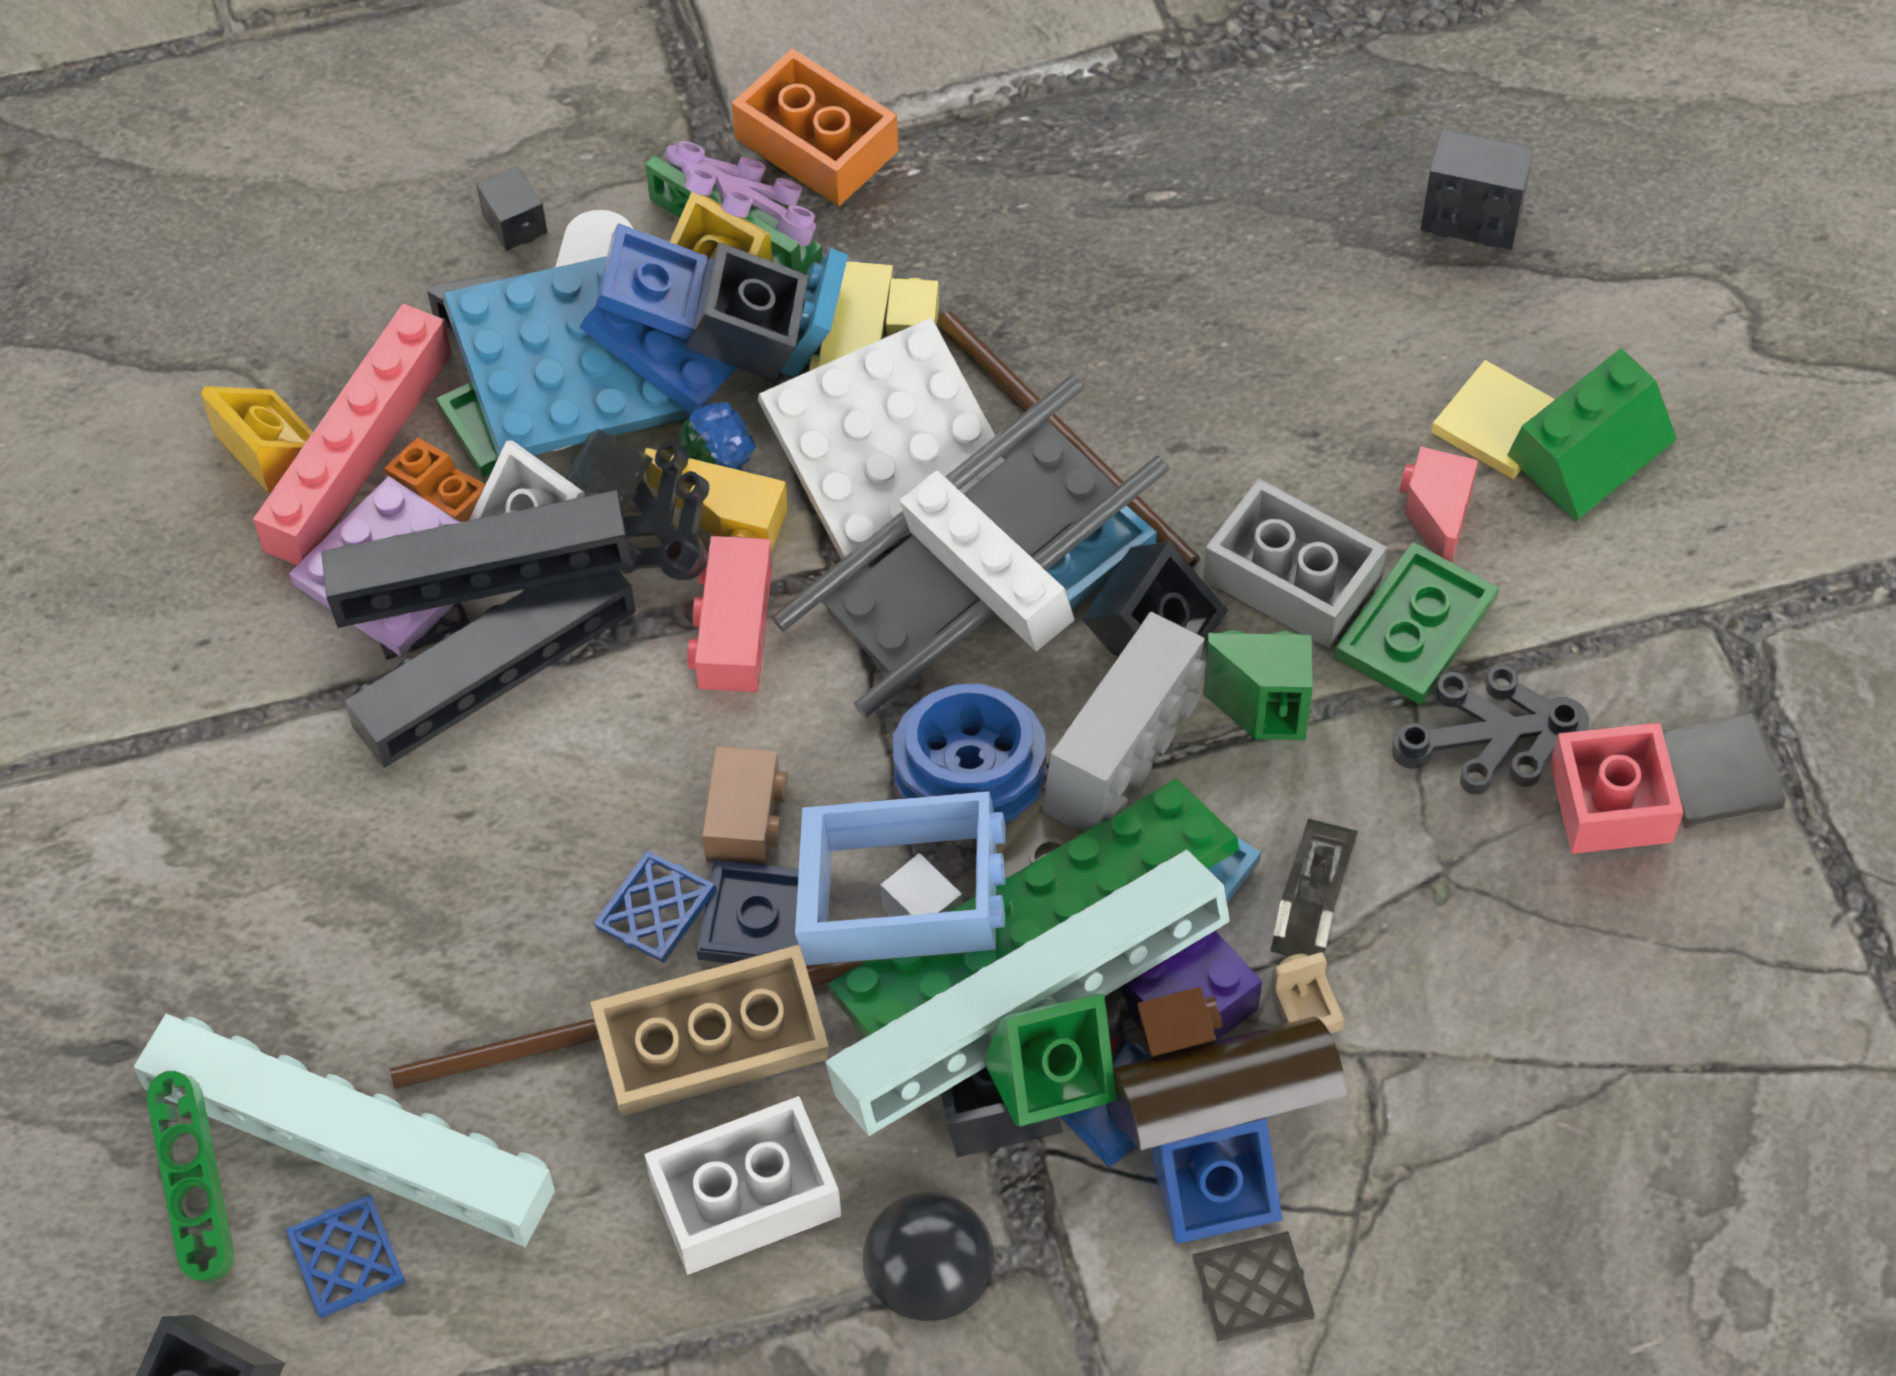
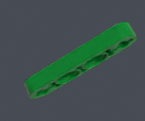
(198, 1173)

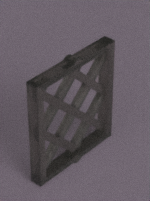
(1264, 1322)

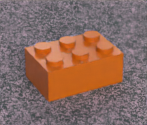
(815, 127)

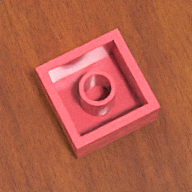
(1616, 788)

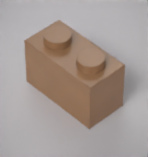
(743, 805)

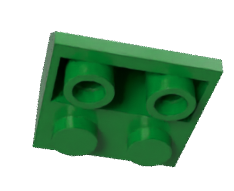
(1261, 681)

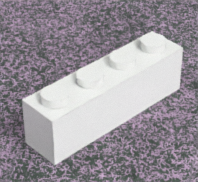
(987, 560)

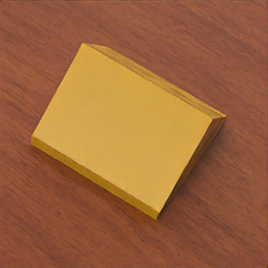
(707, 224)
(256, 430)

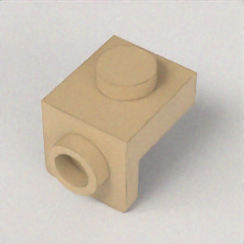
(1304, 991)

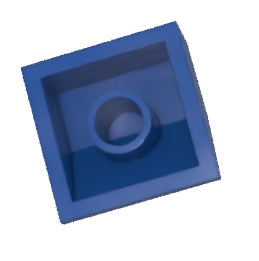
(1218, 1181)

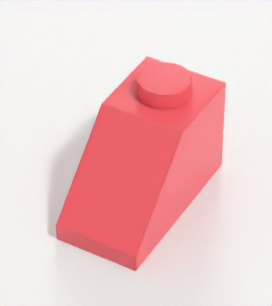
(1439, 497)

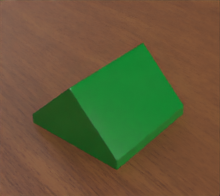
(1053, 1060)

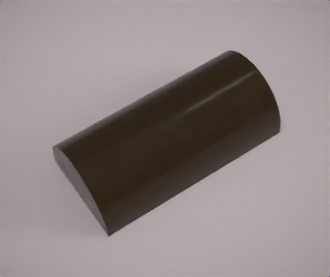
(1227, 1083)

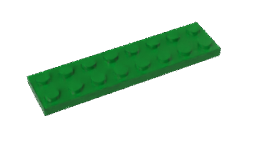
(1045, 897)

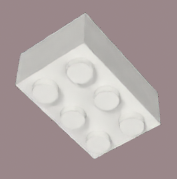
(743, 1185)

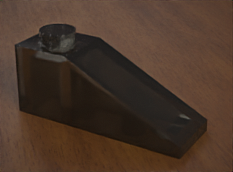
(1313, 889)

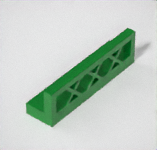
(668, 191)

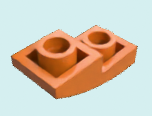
(434, 478)

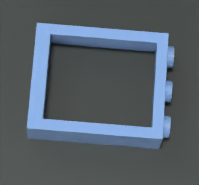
(893, 824)

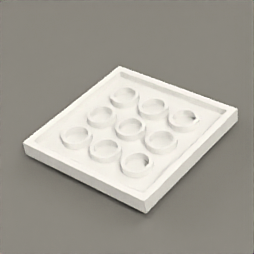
(876, 429)

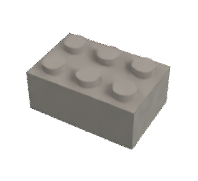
(1294, 563)

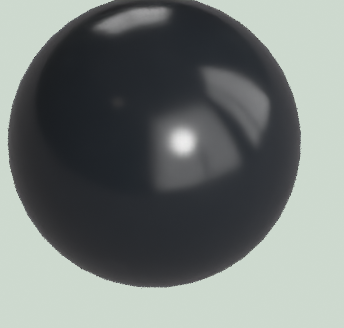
(928, 1256)

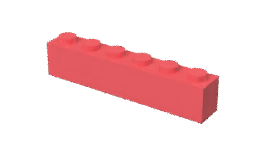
(353, 435)

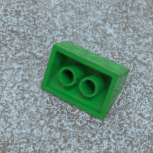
(1595, 435)

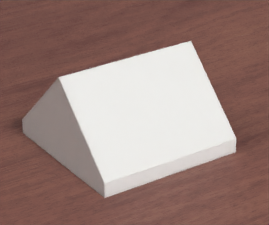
(521, 483)

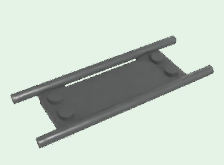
(911, 603)

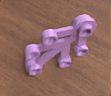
(742, 187)

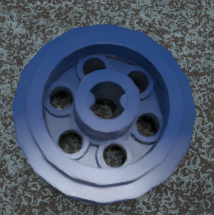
(968, 726)

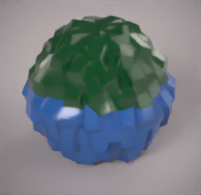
(717, 436)

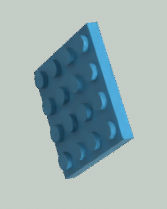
(539, 370)

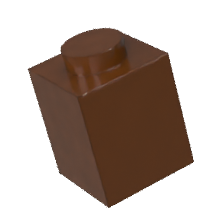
(1179, 1021)

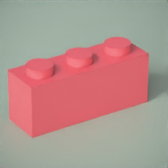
(732, 614)

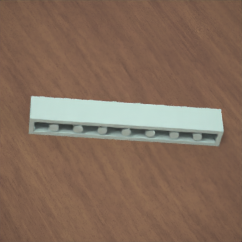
(1080, 957)
(352, 1130)

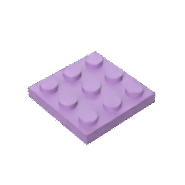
(382, 514)

